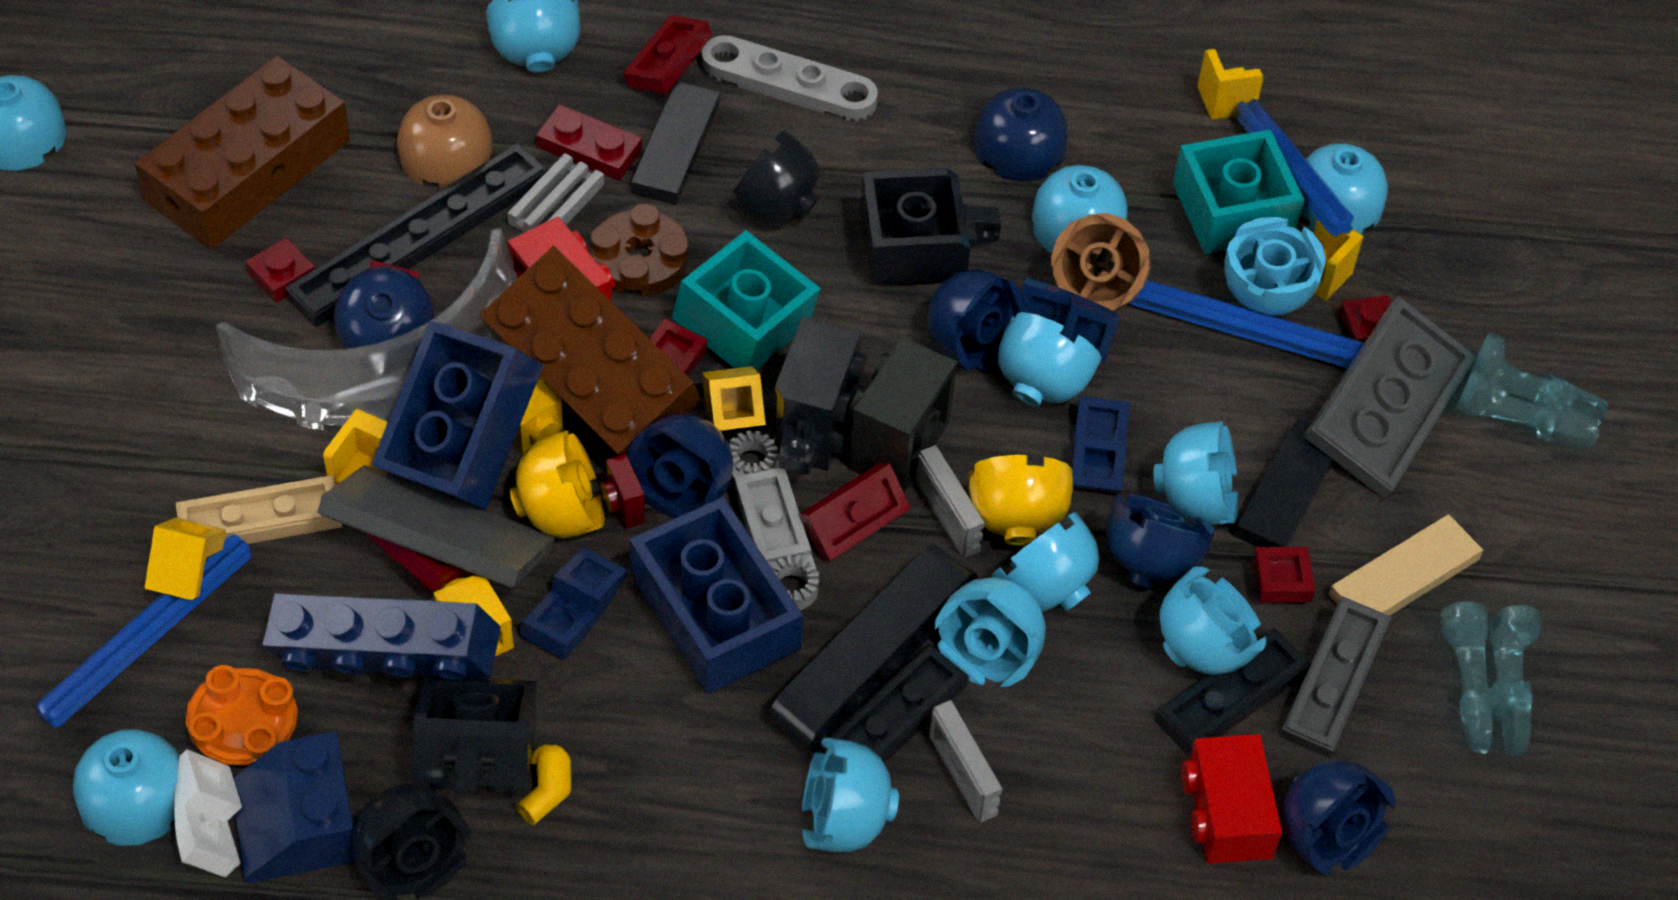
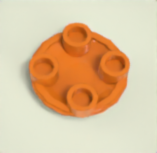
(240, 714)

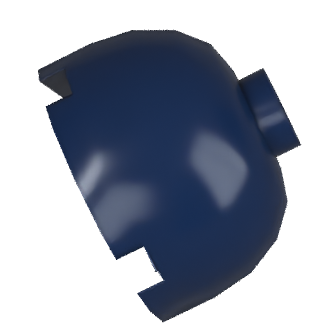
(1021, 134)
(380, 307)
(971, 317)
(681, 463)
(1154, 540)
(1336, 814)

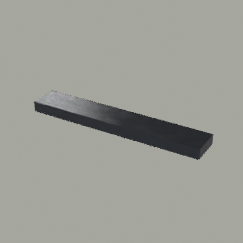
(420, 229)

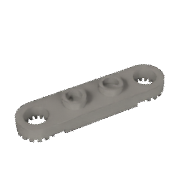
(789, 78)
(773, 514)

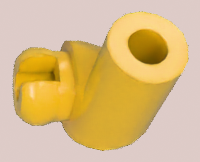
(553, 783)

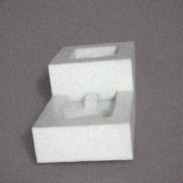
(202, 806)

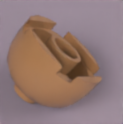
(443, 140)
(1085, 243)

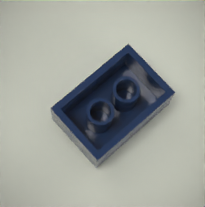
(457, 414)
(715, 595)

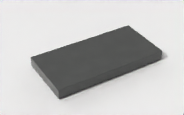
(1390, 397)
(436, 525)

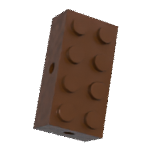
(243, 152)
(589, 351)

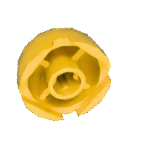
(557, 487)
(1020, 497)

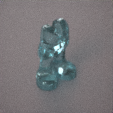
(1559, 408)
(1510, 698)

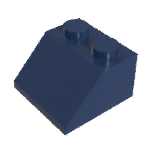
(294, 809)

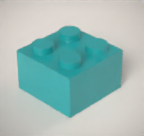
(1234, 183)
(745, 302)

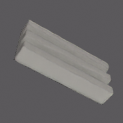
(550, 191)
(949, 501)
(965, 761)

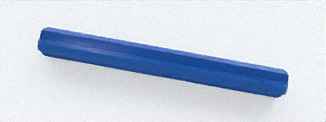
(1315, 191)
(1248, 324)
(137, 637)

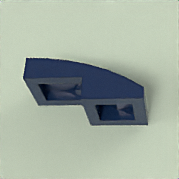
(1073, 312)
(1100, 444)
(575, 604)

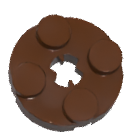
(641, 229)

